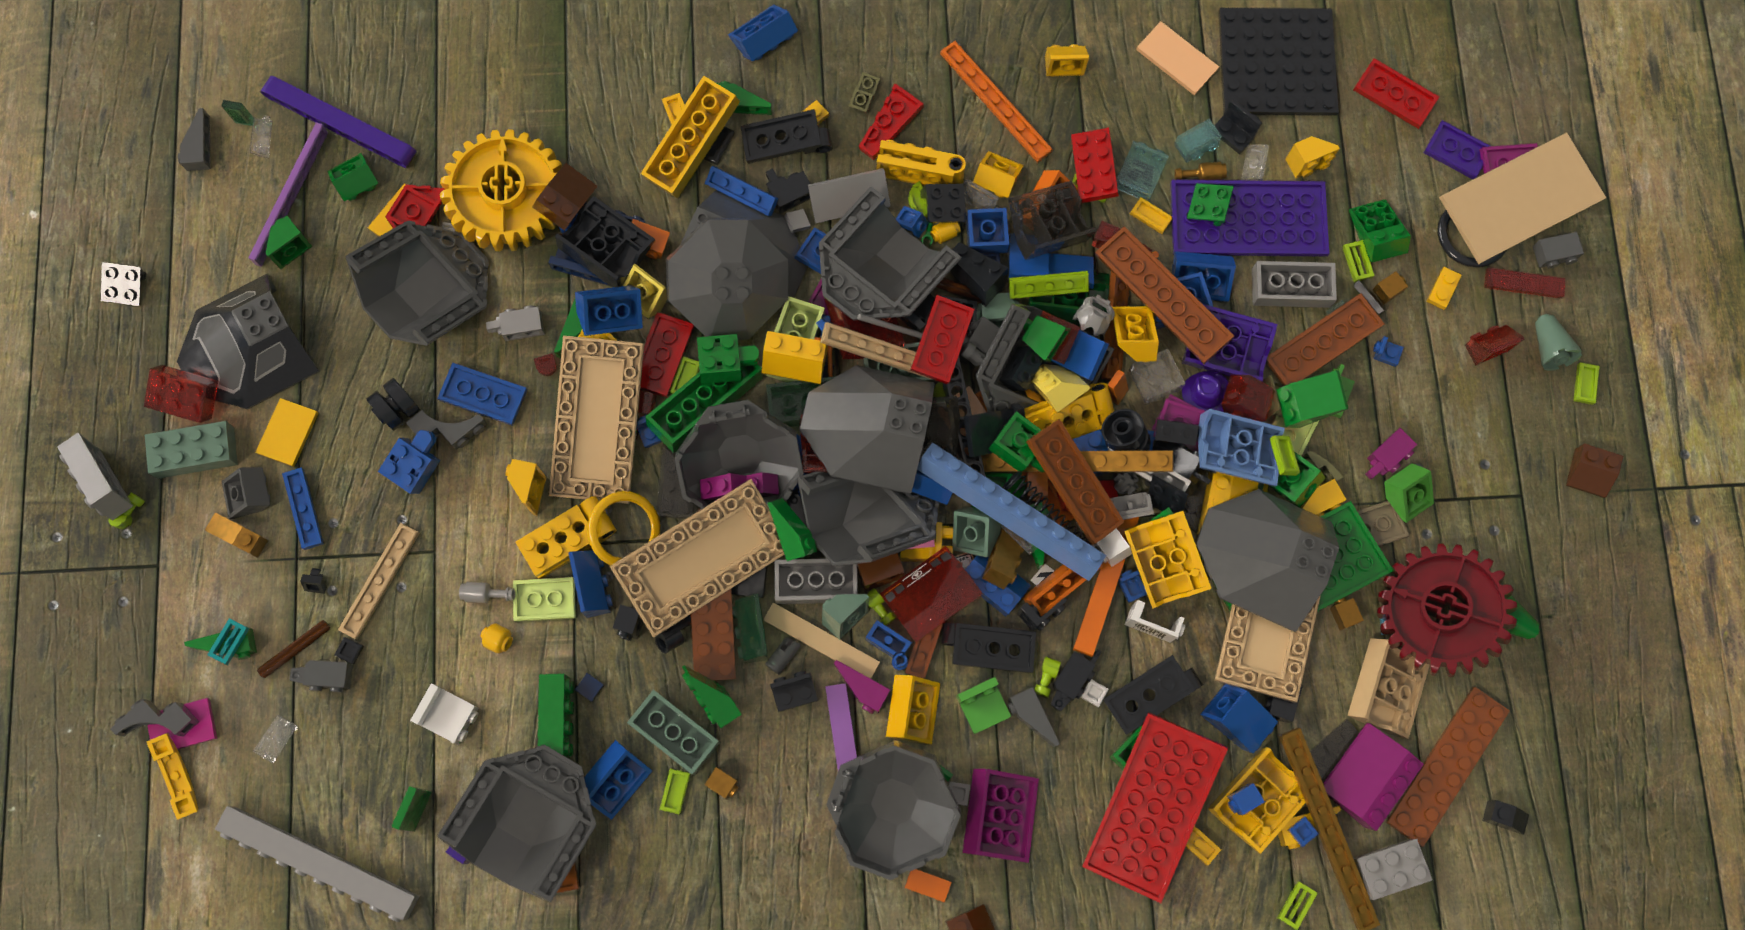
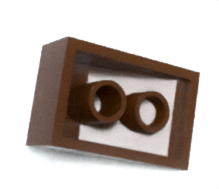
(564, 196)

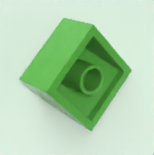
(1410, 491)

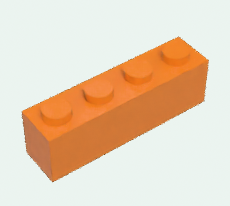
(1054, 589)

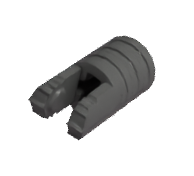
(783, 655)

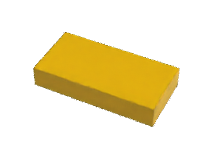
(1151, 215)

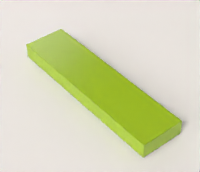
(1048, 284)

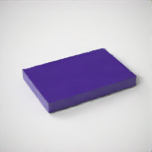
(1456, 149)

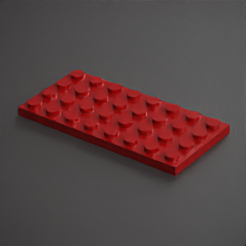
(1155, 807)

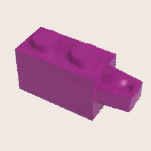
(1390, 453)

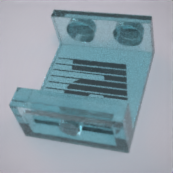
(1141, 170)

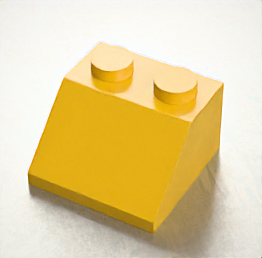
(1066, 60)
(998, 174)

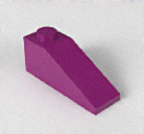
(867, 691)

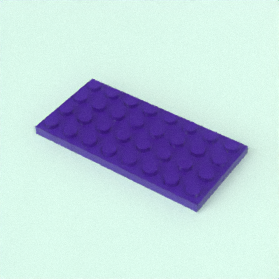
(1260, 220)

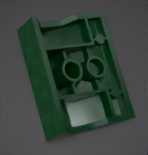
(1067, 304)

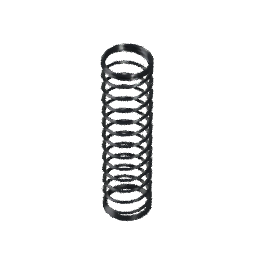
(1016, 477)

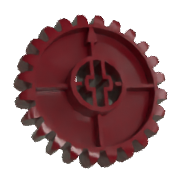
(1479, 621)

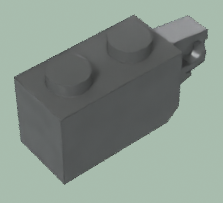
(323, 675)

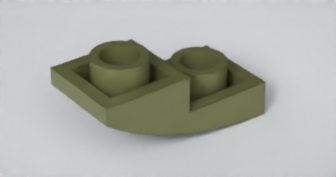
(865, 92)
(1325, 466)

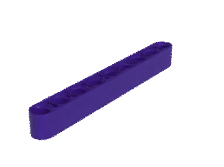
(338, 121)

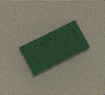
(237, 112)

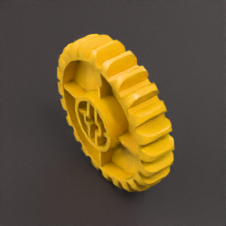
(485, 168)

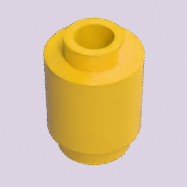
(944, 231)

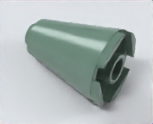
(1555, 343)

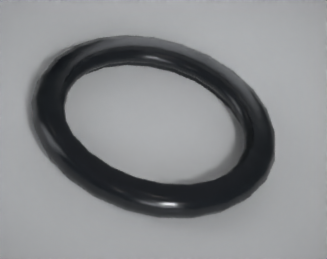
(1452, 253)

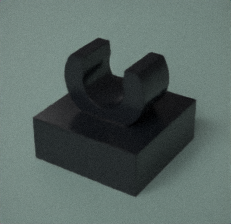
(313, 582)

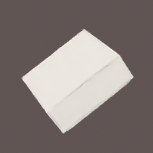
(1094, 693)

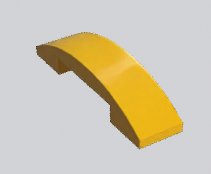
(175, 775)

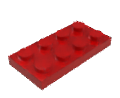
(1396, 93)
(1094, 165)
(942, 339)
(664, 353)

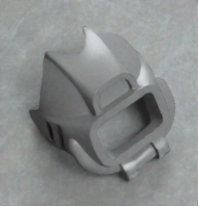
(1093, 317)

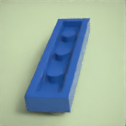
(741, 190)
(302, 508)

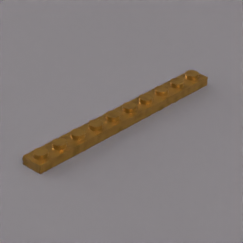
(1101, 462)
(1329, 829)

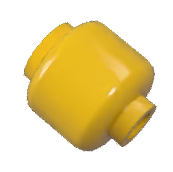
(496, 638)

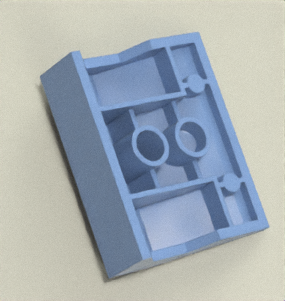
(1238, 446)

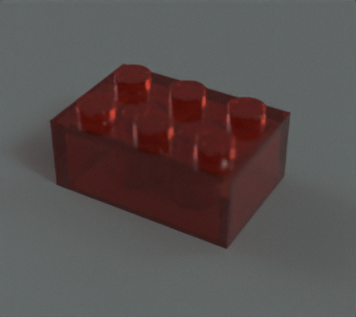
(180, 393)

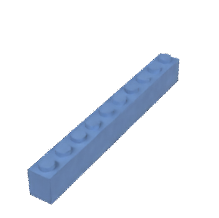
(1011, 512)

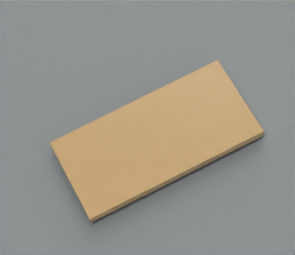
(1522, 198)
(596, 417)
(700, 558)
(1264, 654)

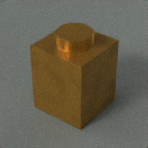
(1390, 287)
(1346, 613)
(722, 783)

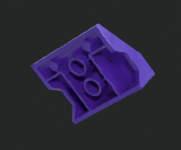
(1244, 353)

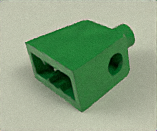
(1044, 336)

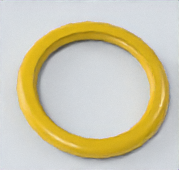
(609, 500)

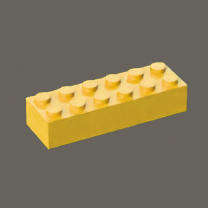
(690, 137)

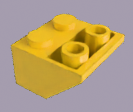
(1310, 155)

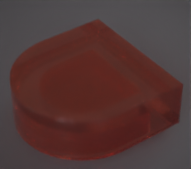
(546, 364)

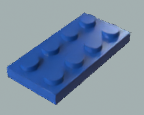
(482, 394)

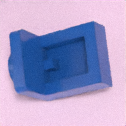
(1132, 585)

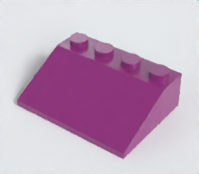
(1371, 777)
(1000, 815)

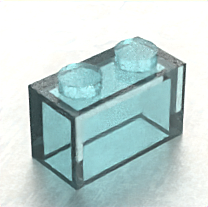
(1198, 140)

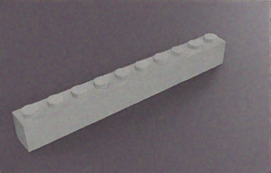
(317, 862)

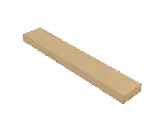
(868, 347)
(378, 581)
(820, 640)

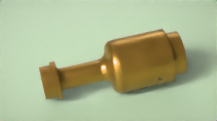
(1205, 171)

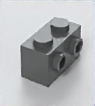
(1558, 250)

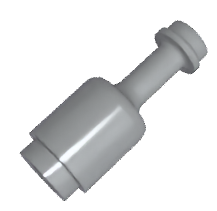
(481, 592)

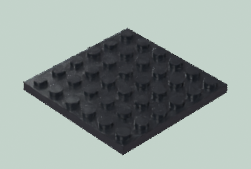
(1279, 60)

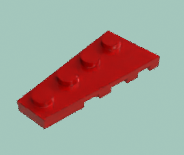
(894, 116)

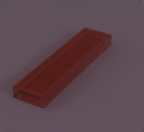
(1524, 283)

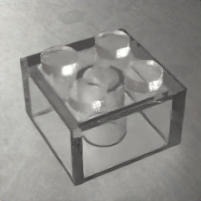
(1157, 377)

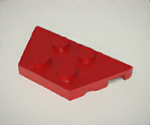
(415, 205)

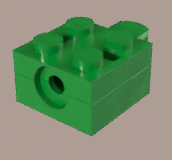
(722, 358)
(1012, 445)
(1299, 487)

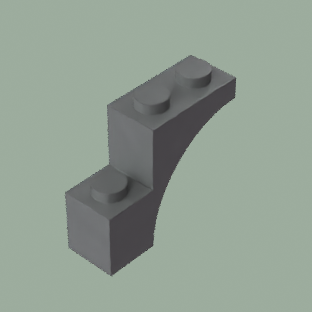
(456, 433)
(144, 712)

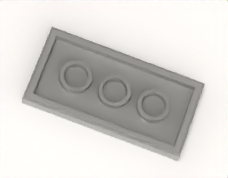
(836, 196)

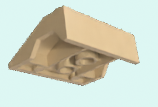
(1387, 690)

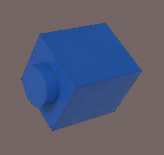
(1245, 799)

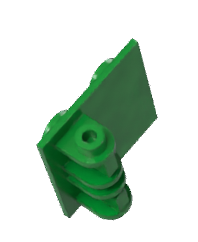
(1210, 203)

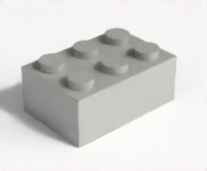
(1393, 868)

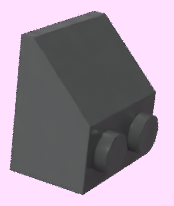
(245, 492)

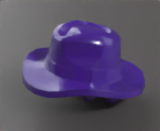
(1205, 390)

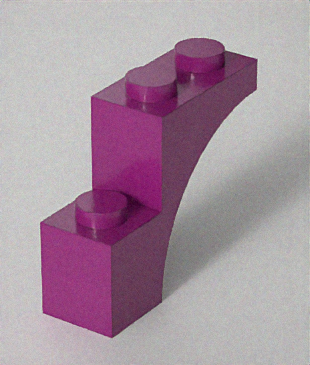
(720, 485)

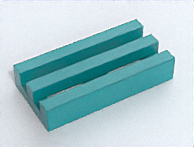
(212, 653)

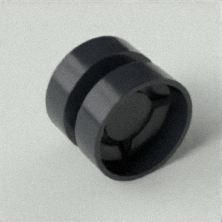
(388, 408)
(1125, 431)

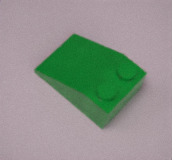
(1312, 399)

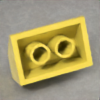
(1058, 385)

